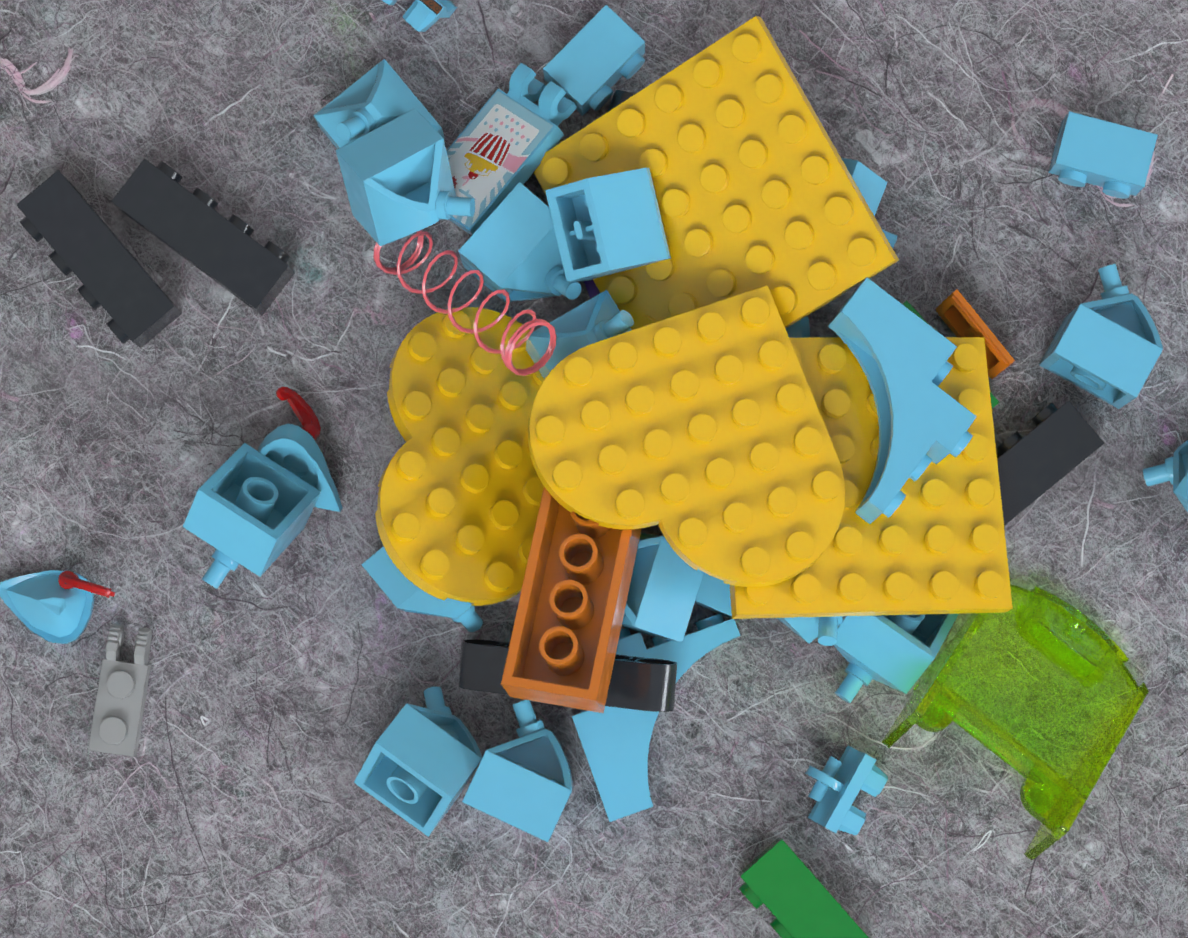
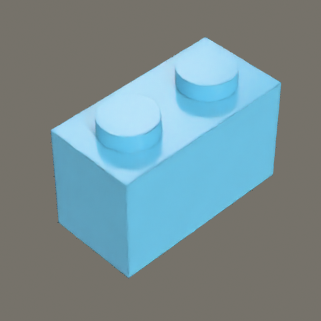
(596, 60)
(1102, 155)

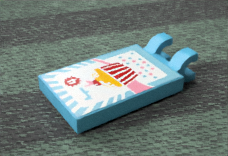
(506, 143)

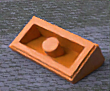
(967, 323)

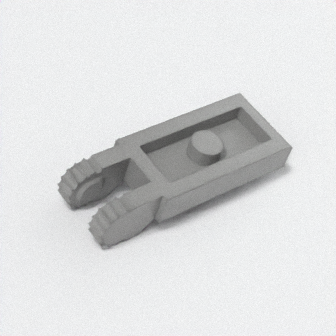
(121, 695)

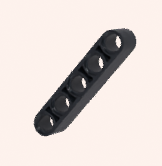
(634, 681)

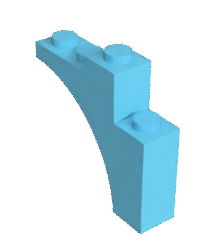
(904, 368)
(620, 737)

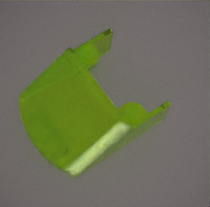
(1037, 693)

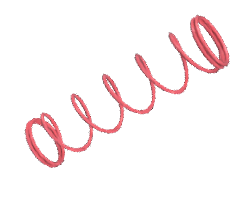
(506, 354)

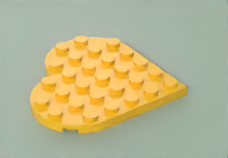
(698, 433)
(463, 487)

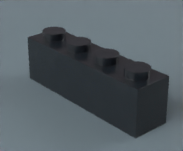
(203, 236)
(98, 259)
(1042, 456)

